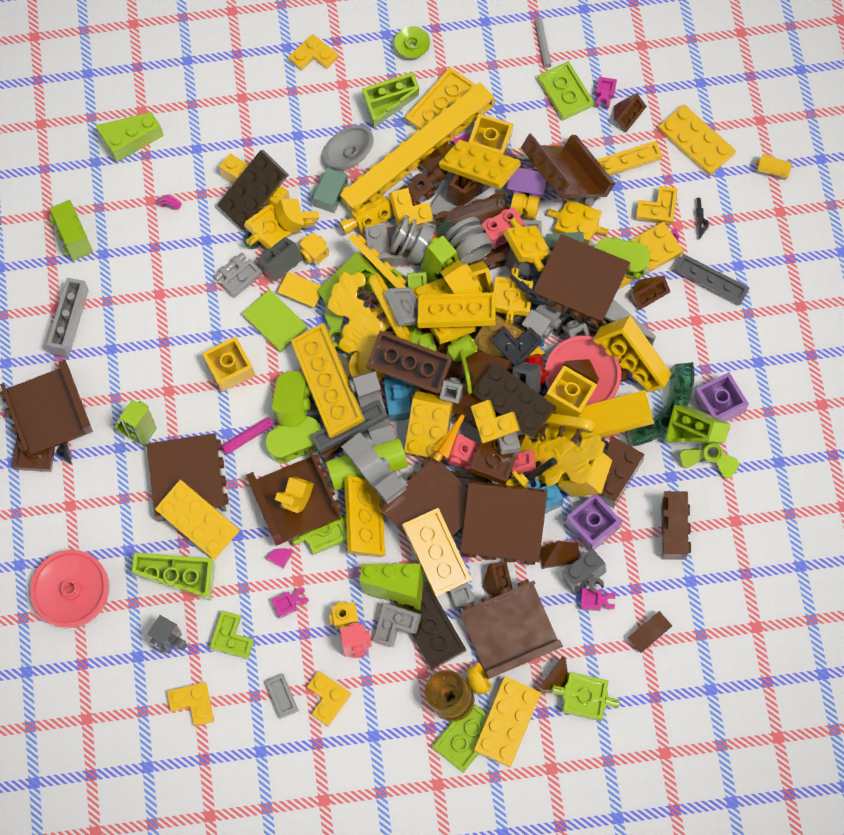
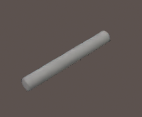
(543, 43)

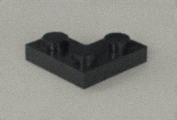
(516, 349)

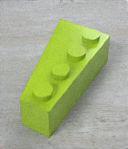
(182, 573)

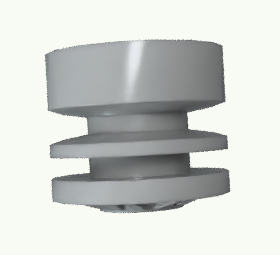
(411, 239)
(469, 240)

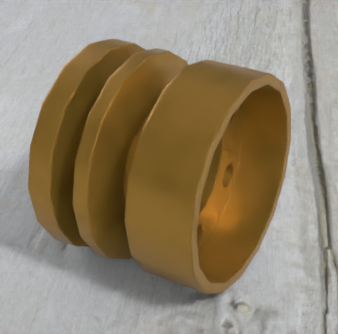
(449, 695)

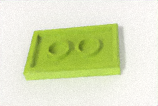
(565, 90)
(274, 320)
(459, 739)

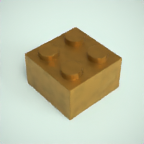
(486, 332)

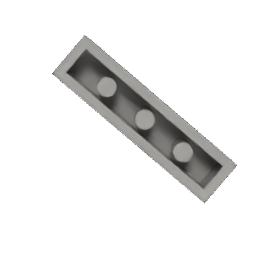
(67, 317)

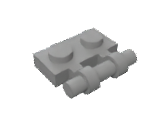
(241, 278)

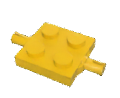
(578, 218)
(266, 228)
(527, 244)
(510, 298)

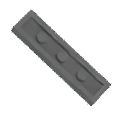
(711, 279)
(372, 414)

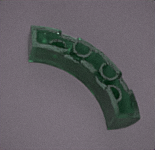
(679, 394)

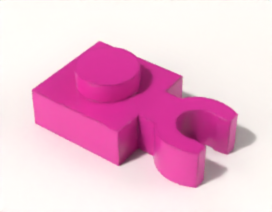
(605, 90)
(595, 601)
(286, 604)

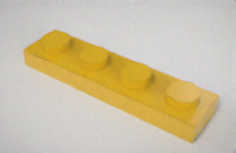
(631, 158)
(385, 268)

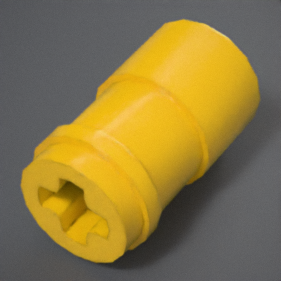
(774, 166)

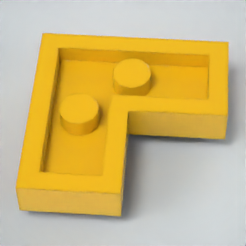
(312, 50)
(402, 206)
(659, 211)
(493, 427)
(332, 696)
(193, 697)

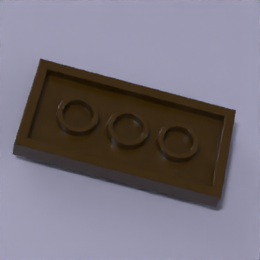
(253, 189)
(512, 395)
(435, 632)

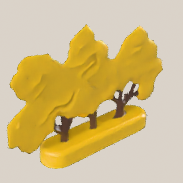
(363, 325)
(569, 456)

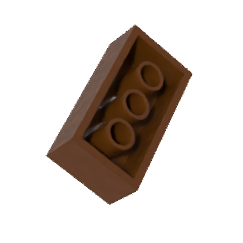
(409, 362)

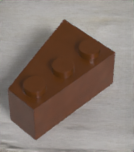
(463, 190)
(624, 466)
(675, 525)

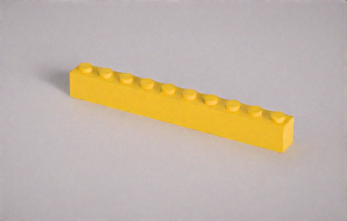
(423, 142)

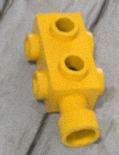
(370, 214)

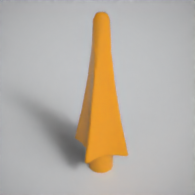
(444, 446)

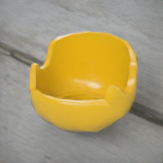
(477, 679)

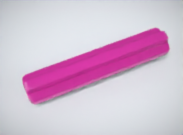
(247, 435)

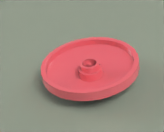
(582, 348)
(69, 589)

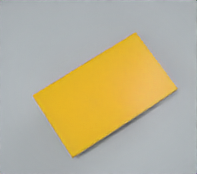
(300, 289)

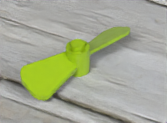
(459, 350)

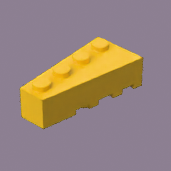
(634, 352)

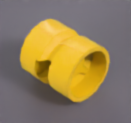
(526, 205)

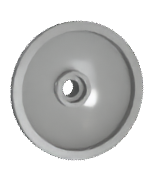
(348, 147)

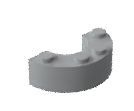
(543, 320)
(366, 392)
(374, 469)

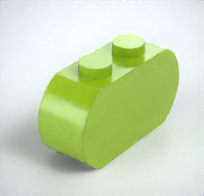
(630, 251)
(291, 398)
(292, 442)

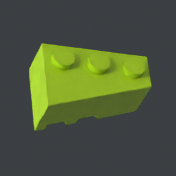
(70, 230)
(438, 257)
(355, 264)
(136, 423)

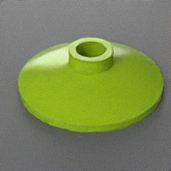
(410, 36)

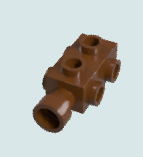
(428, 191)

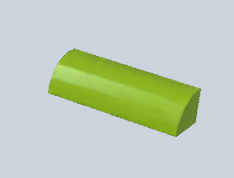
(344, 467)

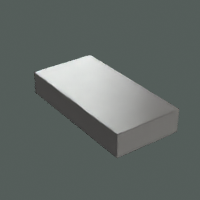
(281, 696)

